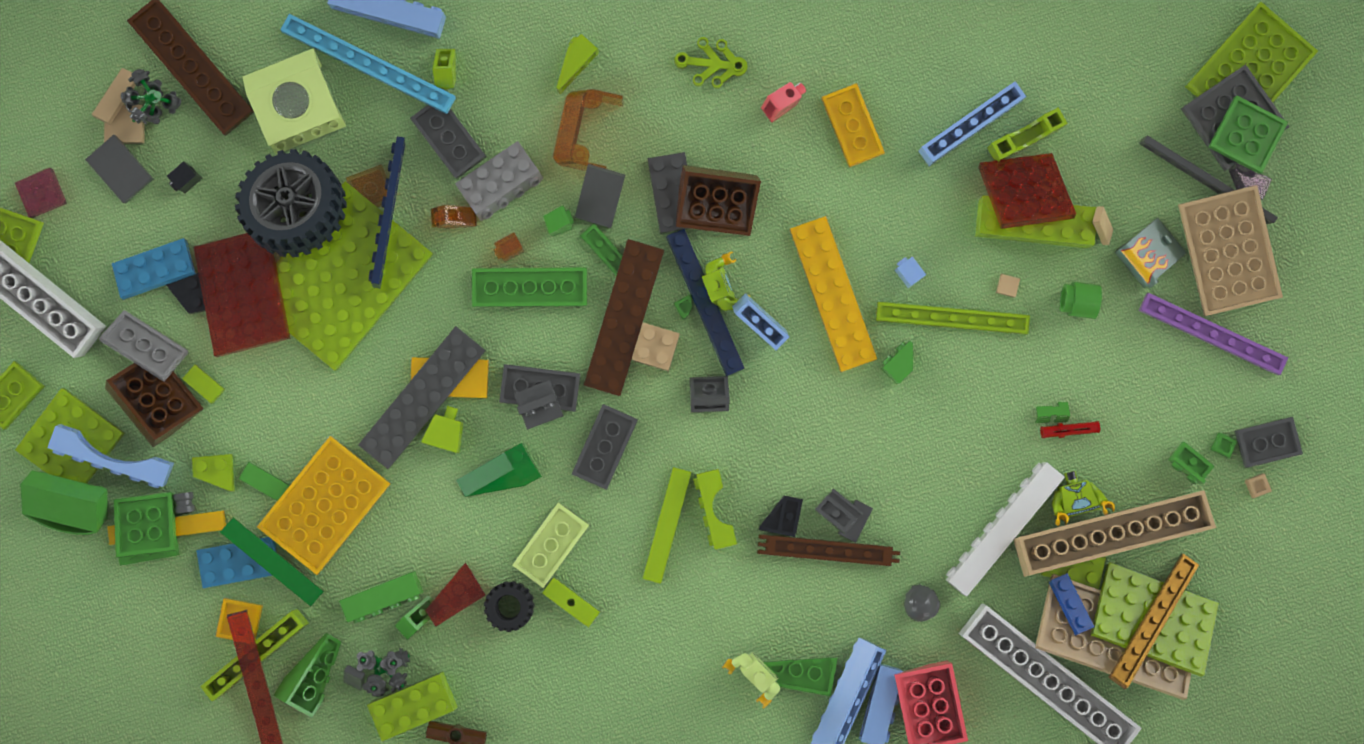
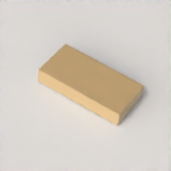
(1102, 225)

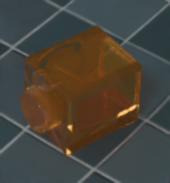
(508, 247)

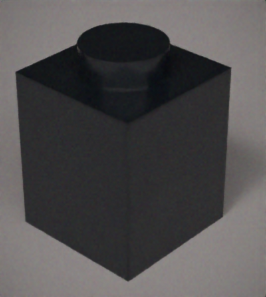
(183, 177)

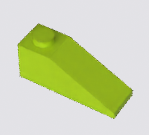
(577, 58)

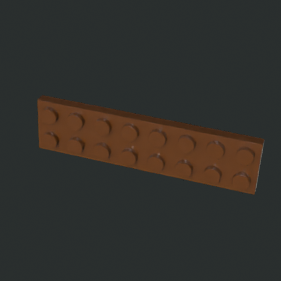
(190, 66)
(624, 317)

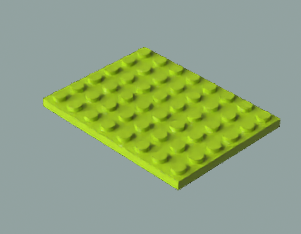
(330, 292)

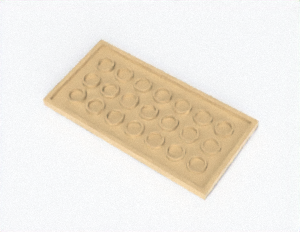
(1059, 639)

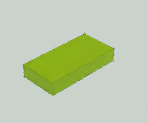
(203, 384)

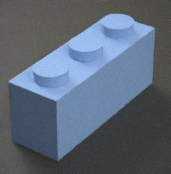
(760, 321)

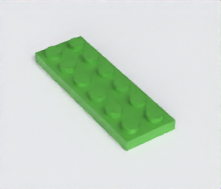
(529, 287)

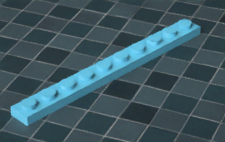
(368, 64)

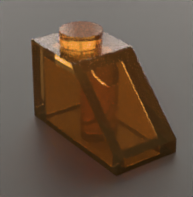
(453, 217)

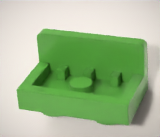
(1190, 462)

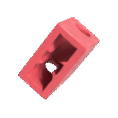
(782, 100)

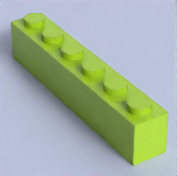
(267, 645)

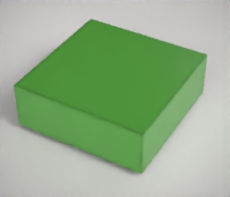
(1224, 445)

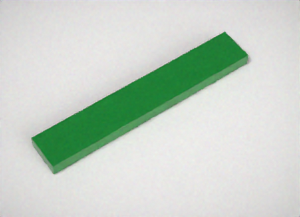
(271, 561)

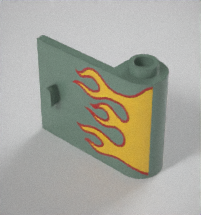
(1150, 253)

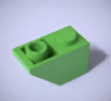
(558, 221)
(901, 364)

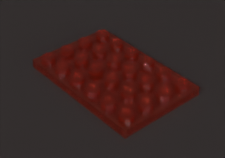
(240, 295)

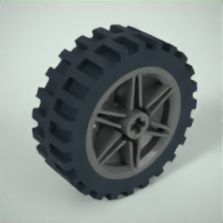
(281, 190)

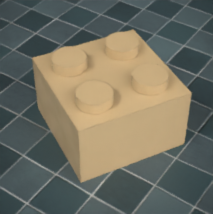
(655, 347)

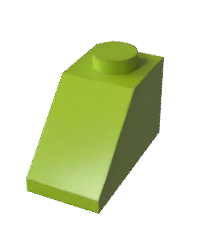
(444, 68)

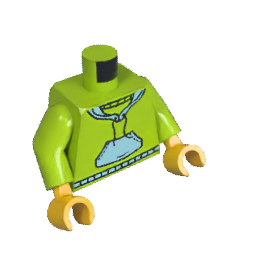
(718, 283)
(1078, 498)

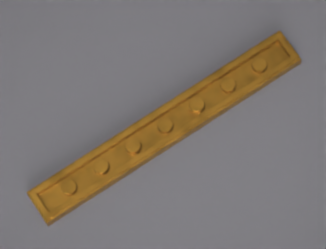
(1153, 621)

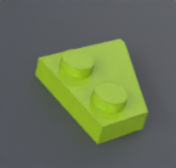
(215, 470)

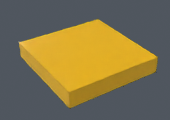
(232, 606)

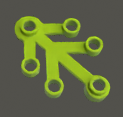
(713, 63)

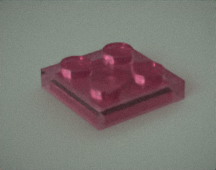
(40, 192)

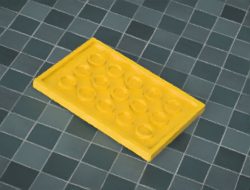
(323, 505)

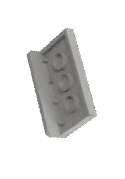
(499, 181)

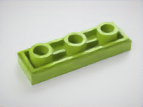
(580, 610)

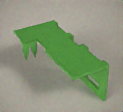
(1048, 411)

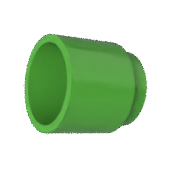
(1081, 300)

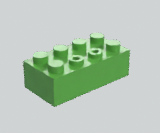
(64, 503)

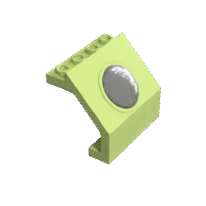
(292, 101)

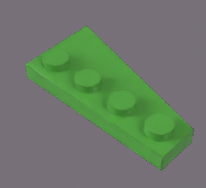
(805, 675)

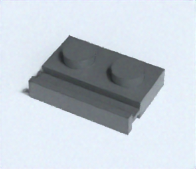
(839, 511)

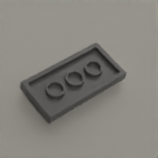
(448, 139)
(665, 180)
(519, 378)
(604, 446)

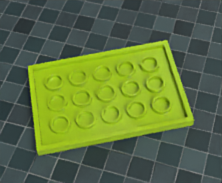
(1267, 48)
(1183, 639)

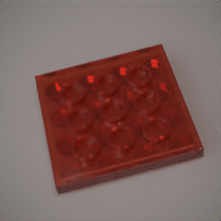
(1027, 190)

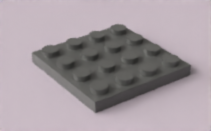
(1210, 107)

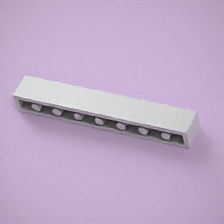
(1004, 528)

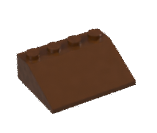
(717, 200)
(152, 404)

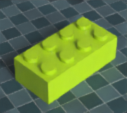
(412, 706)

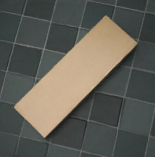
(111, 101)

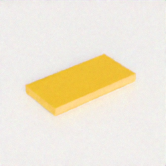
(853, 125)
(472, 385)

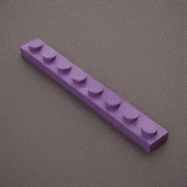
(1213, 334)

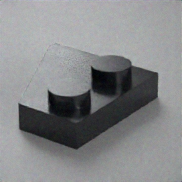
(189, 293)
(783, 517)

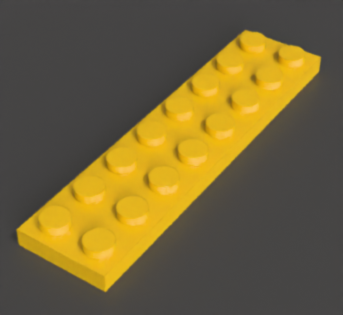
(833, 294)

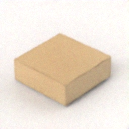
(1008, 285)
(1258, 485)

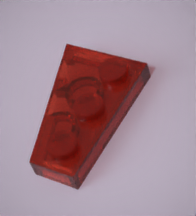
(455, 596)

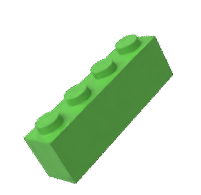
(381, 596)

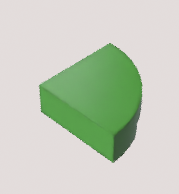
(684, 306)

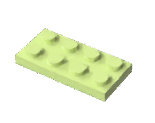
(550, 545)

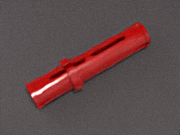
(1090, 427)

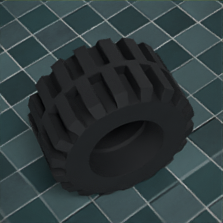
(497, 618)

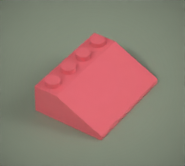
(931, 704)

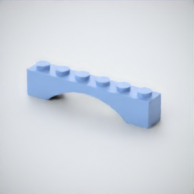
(72, 442)

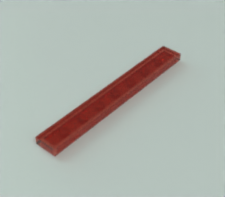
(254, 677)

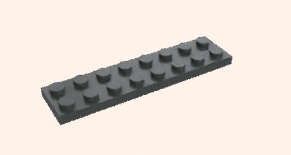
(422, 397)

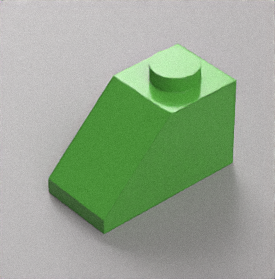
(414, 619)

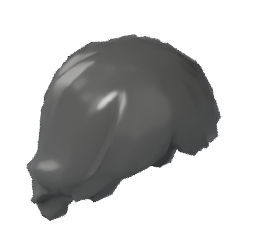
(921, 603)

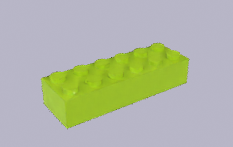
(1071, 232)

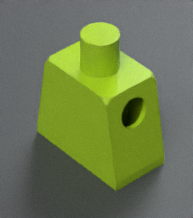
(445, 431)

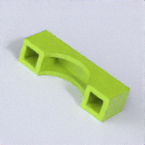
(1028, 135)
(721, 534)

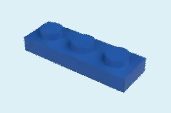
(1071, 604)

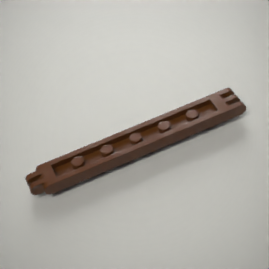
(827, 550)

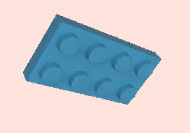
(153, 268)
(229, 564)

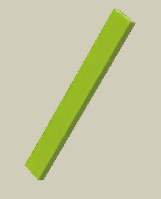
(952, 318)

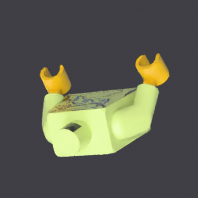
(757, 674)

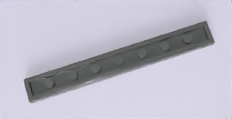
(1193, 171)

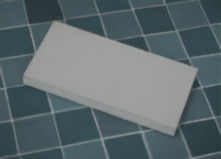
(143, 345)

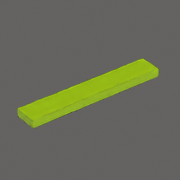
(666, 525)

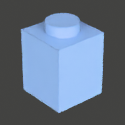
(909, 271)

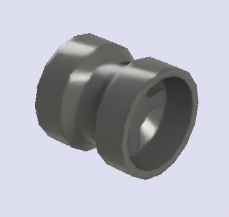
(184, 502)

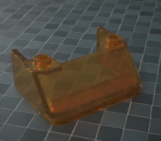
(566, 150)

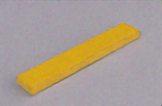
(189, 524)

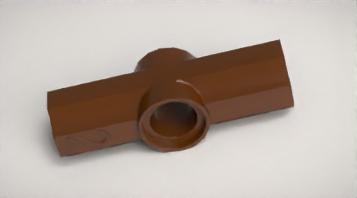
(443, 732)

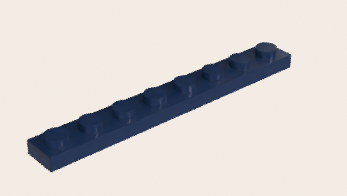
(388, 204)
(708, 311)

